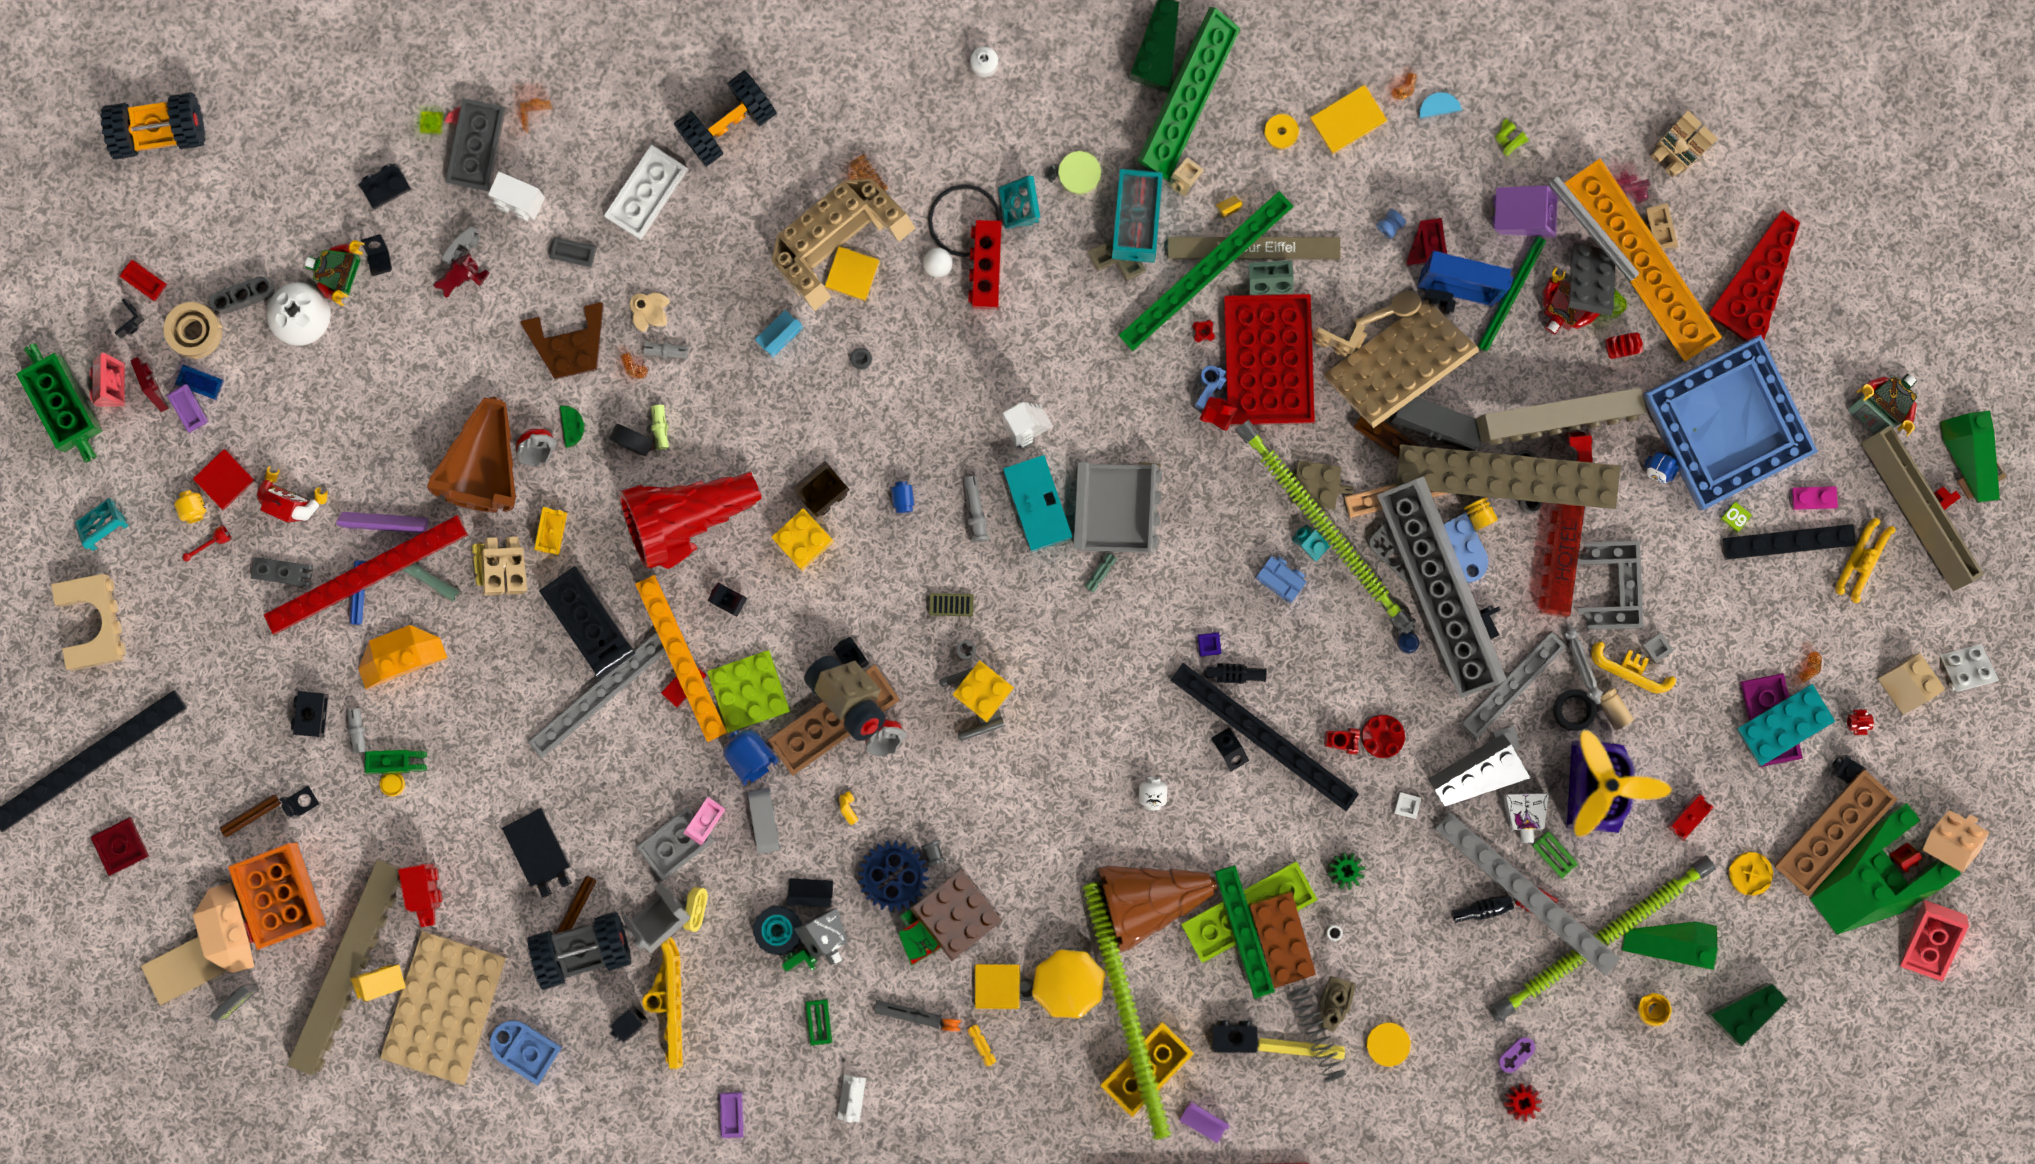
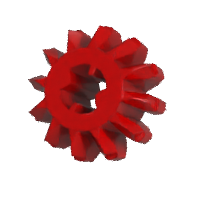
(1624, 345)
(1524, 1111)

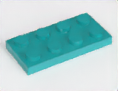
(1785, 725)

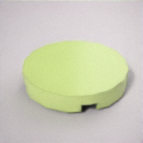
(1079, 172)

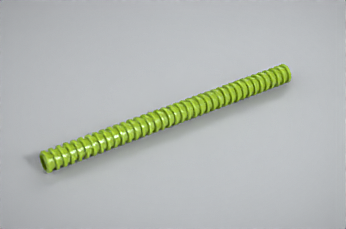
(1126, 1011)

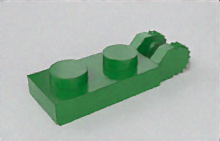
(393, 761)

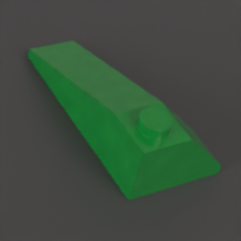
(1974, 452)
(1682, 943)

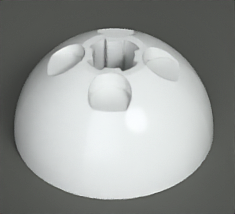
(308, 318)

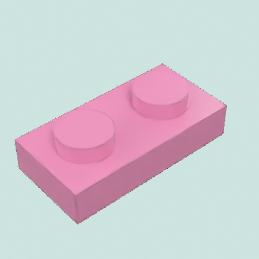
(704, 821)

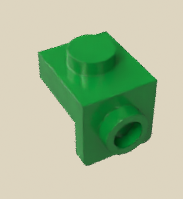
(794, 959)

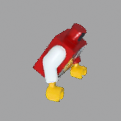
(284, 503)

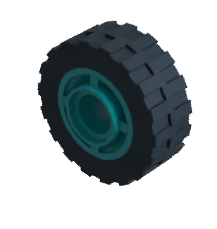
(764, 930)

